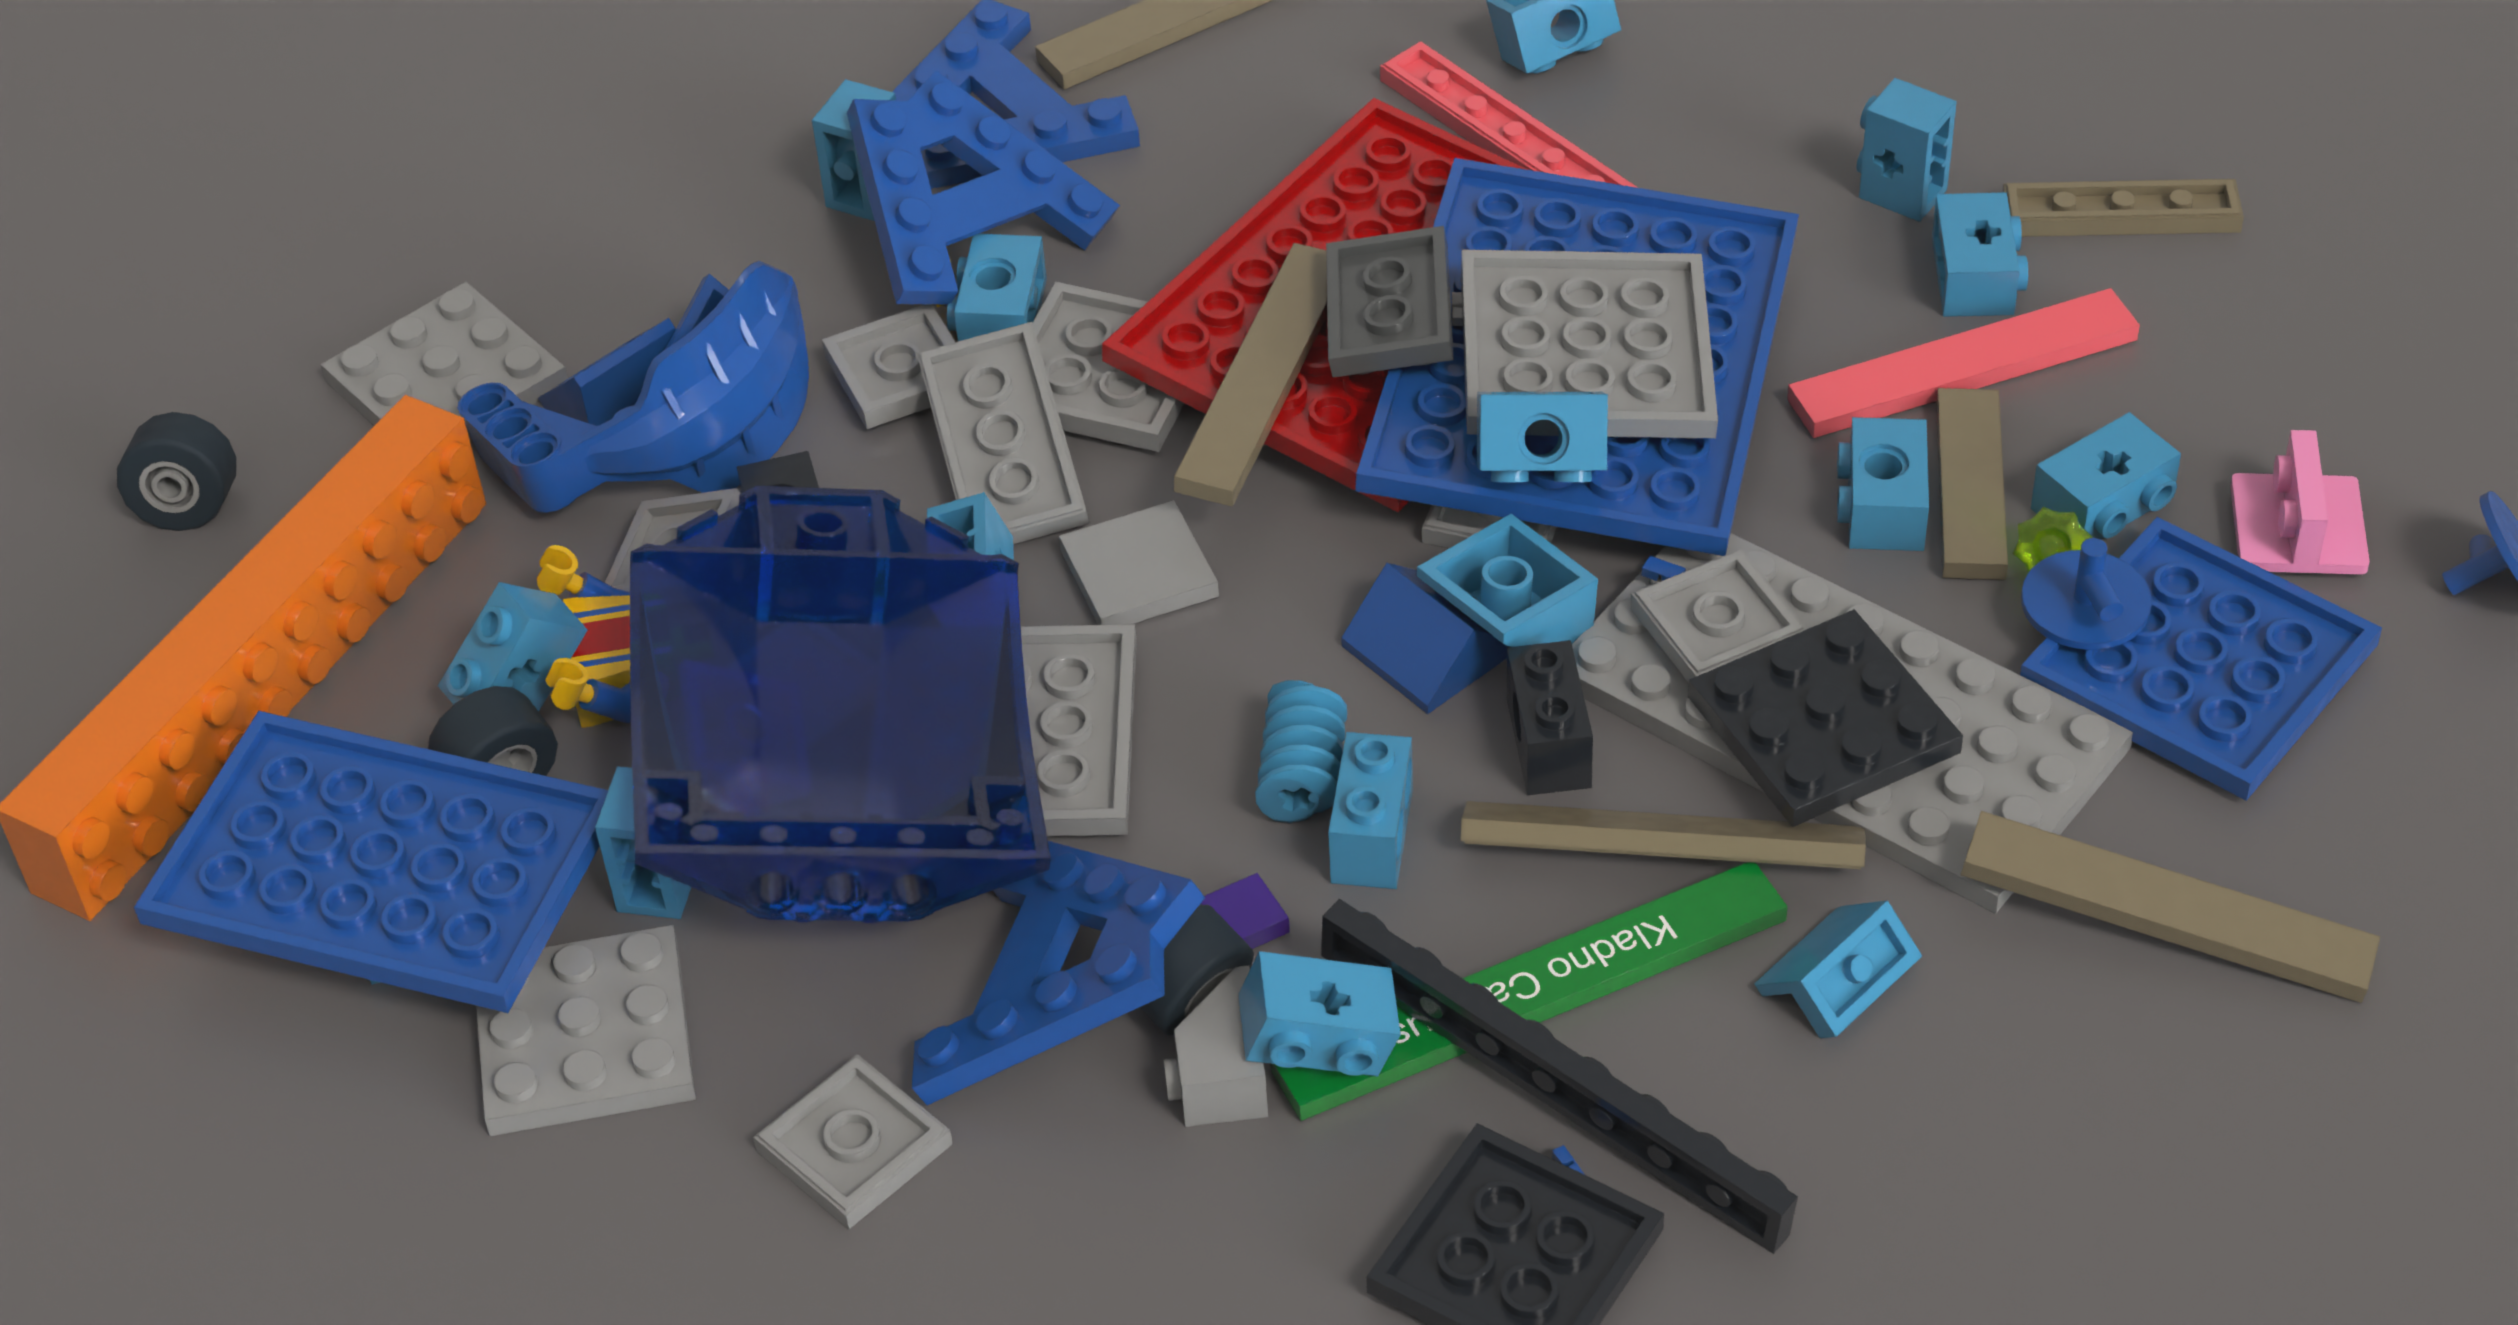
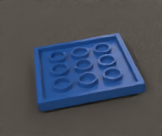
(2221, 668)

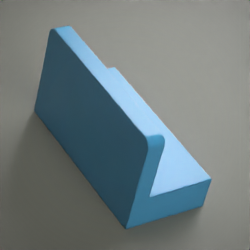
(1843, 965)

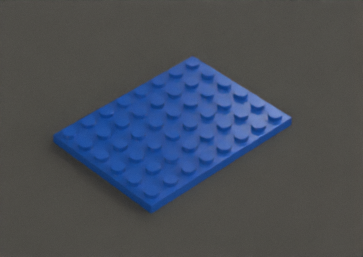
(1653, 487)

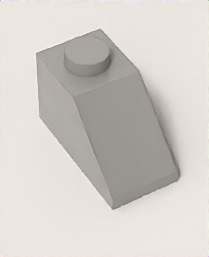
(1211, 1061)

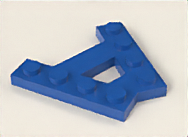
(980, 62)
(1015, 182)
(1028, 997)

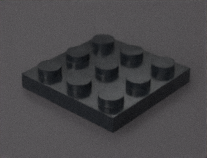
(1824, 717)
(1514, 1242)

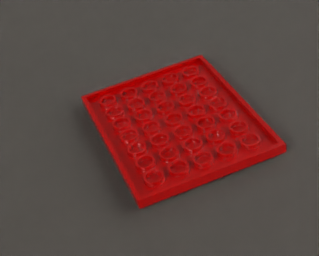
(1364, 181)

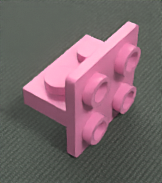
(2299, 516)

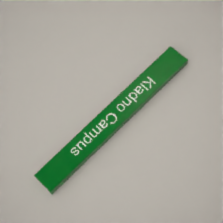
(1570, 974)

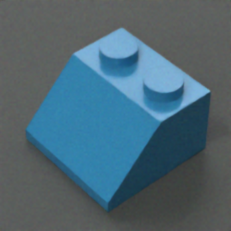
(1515, 585)

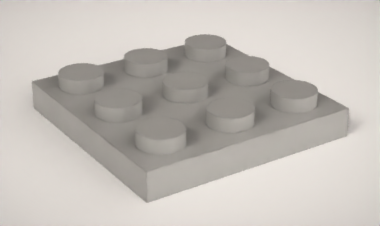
(442, 356)
(1088, 392)
(589, 1035)

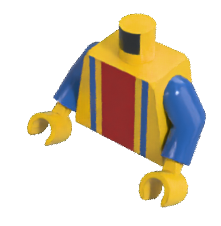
(599, 670)

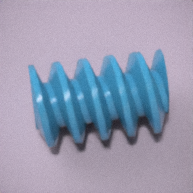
(1300, 751)

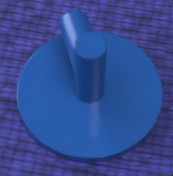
(2484, 556)
(2086, 598)

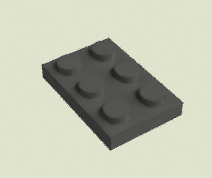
(1388, 302)

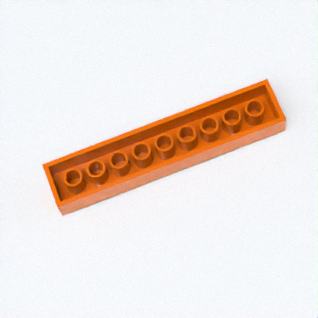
(247, 647)

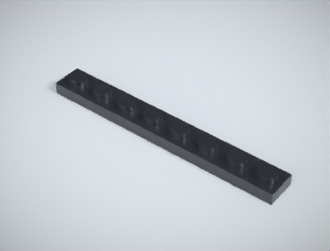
(1565, 1080)

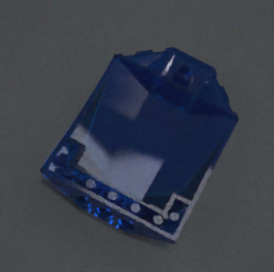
(830, 711)

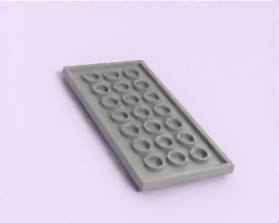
(2022, 744)

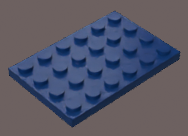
(378, 861)

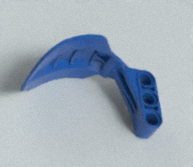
(704, 408)

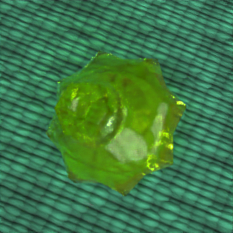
(2047, 535)

